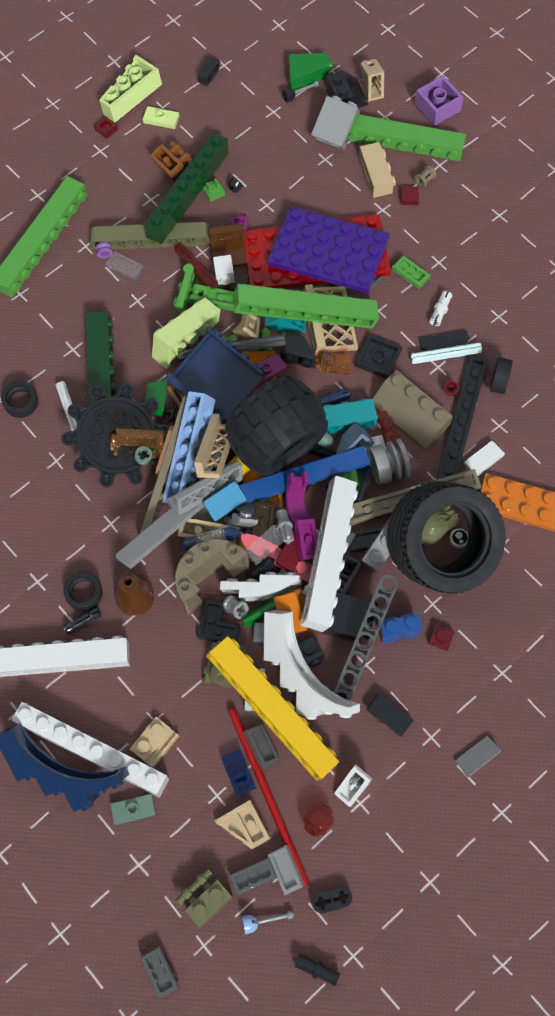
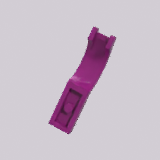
(303, 523)

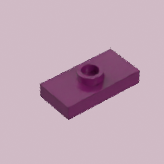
(272, 367)

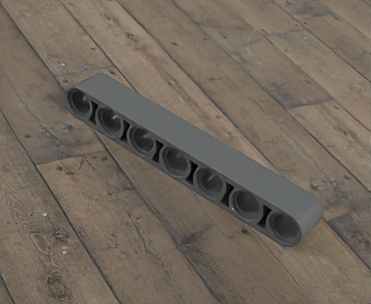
(357, 648)

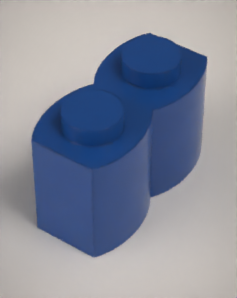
(405, 627)

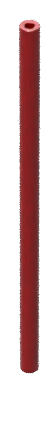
(267, 793)

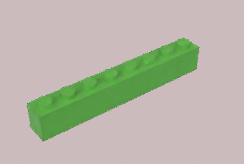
(407, 137)
(41, 235)
(305, 306)

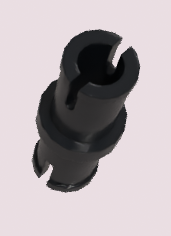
(317, 970)

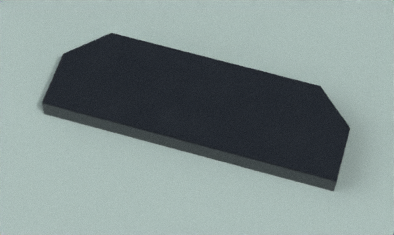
(444, 340)

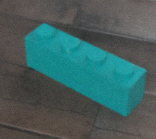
(344, 415)

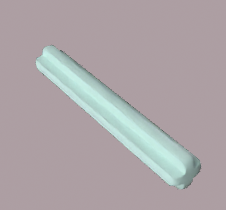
(445, 353)

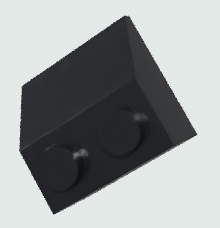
(346, 88)

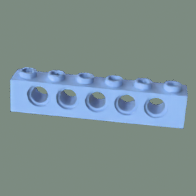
(191, 433)

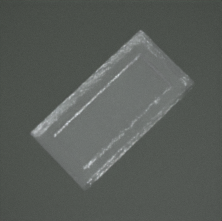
(125, 266)
(264, 545)

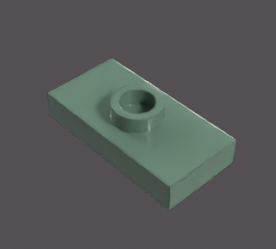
(133, 809)

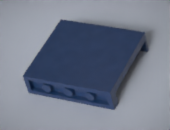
(219, 372)

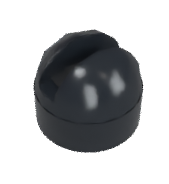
(235, 185)

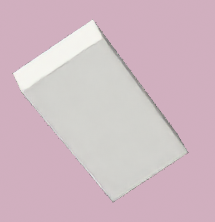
(484, 458)

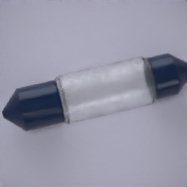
(228, 534)

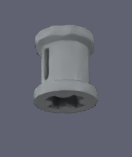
(233, 605)

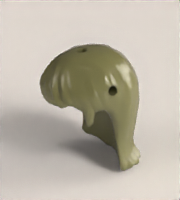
(438, 525)

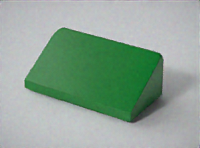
(157, 391)
(257, 613)

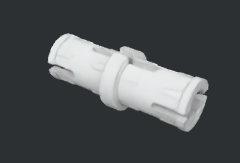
(440, 308)

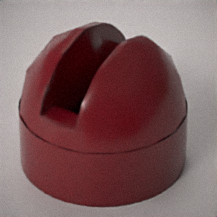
(451, 385)

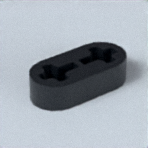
(209, 71)
(333, 905)

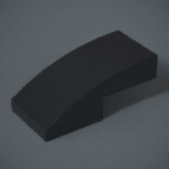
(389, 714)

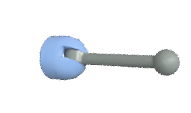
(251, 923)

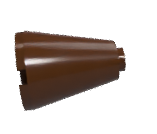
(134, 595)

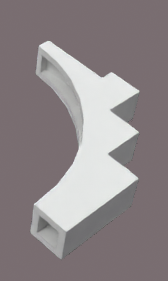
(311, 695)

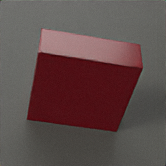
(106, 127)
(409, 196)

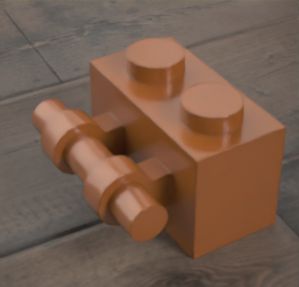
(168, 163)

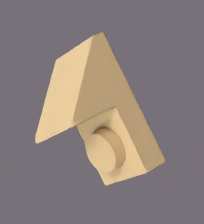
(248, 328)

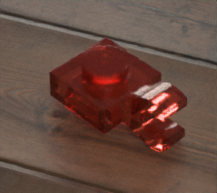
(386, 424)

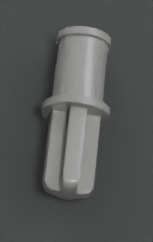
(284, 526)

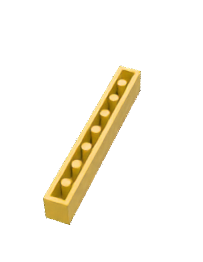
(273, 709)

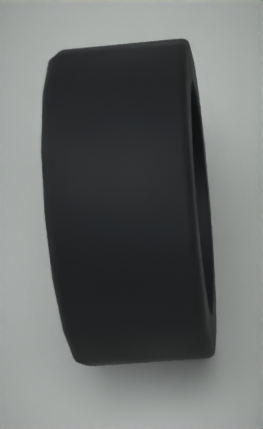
(501, 375)
(15, 387)
(77, 578)

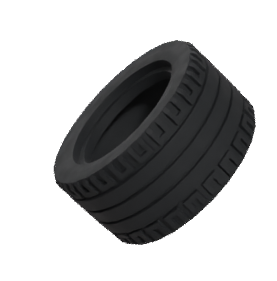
(483, 545)

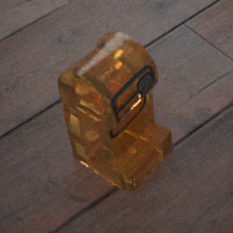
(334, 362)

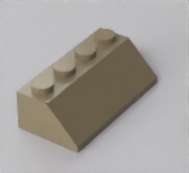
(412, 410)

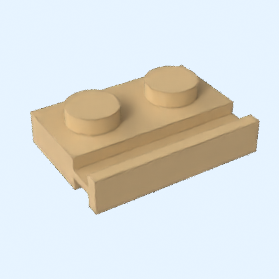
(154, 742)

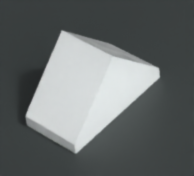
(353, 785)

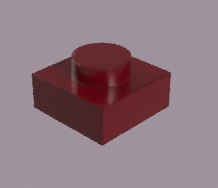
(441, 637)

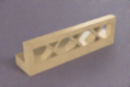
(209, 449)

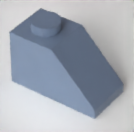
(354, 438)

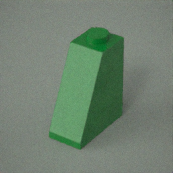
(308, 68)

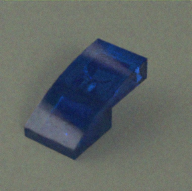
(238, 772)

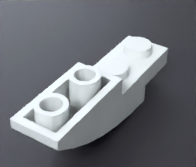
(267, 588)

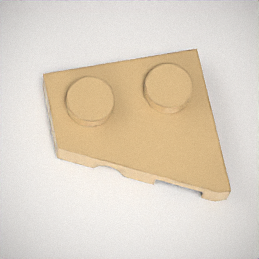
(245, 825)

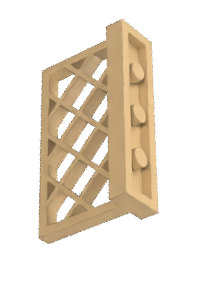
(317, 332)

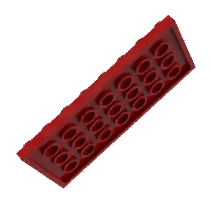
(259, 245)

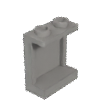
(335, 122)

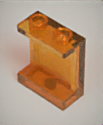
(137, 437)

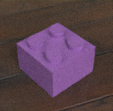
(438, 100)

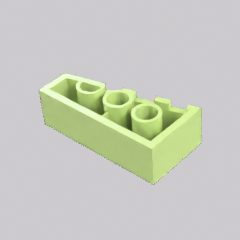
(130, 89)
(183, 331)

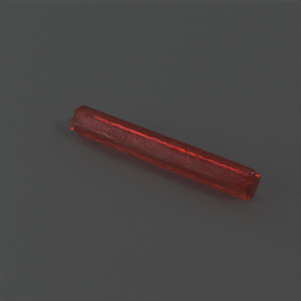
(199, 269)

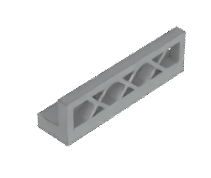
(205, 489)

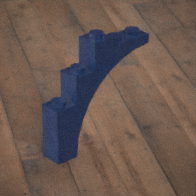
(53, 777)

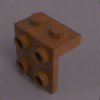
(229, 241)

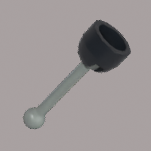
(289, 94)

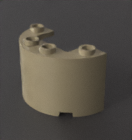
(203, 561)

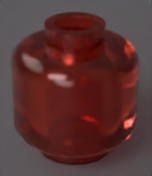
(318, 820)

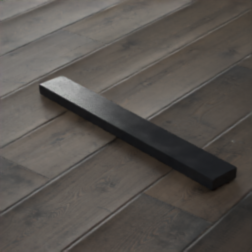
(462, 417)

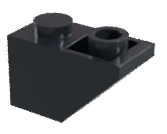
(297, 351)

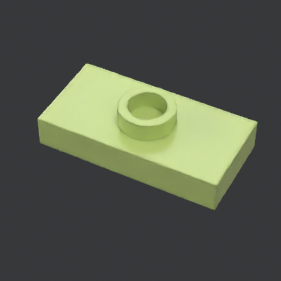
(161, 117)

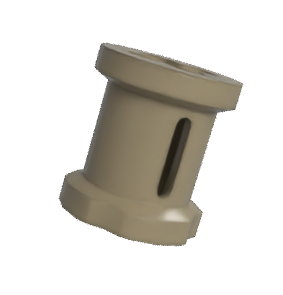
(425, 177)

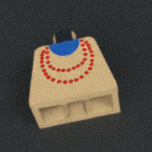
(371, 73)

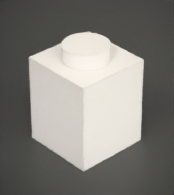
(224, 269)

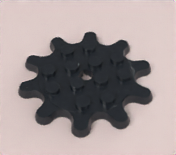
(95, 429)

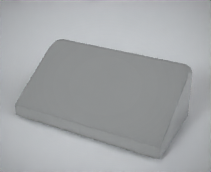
(478, 756)

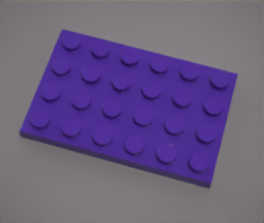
(329, 249)

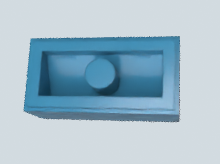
(224, 501)

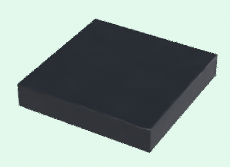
(378, 356)

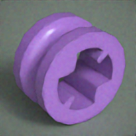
(104, 250)

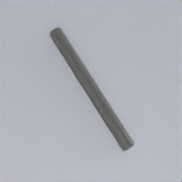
(248, 345)

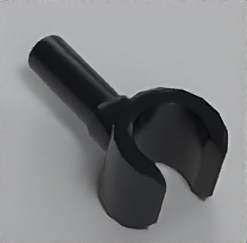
(170, 412)

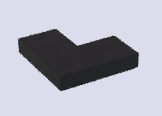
(211, 623)

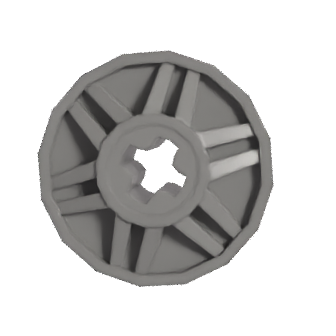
(393, 460)

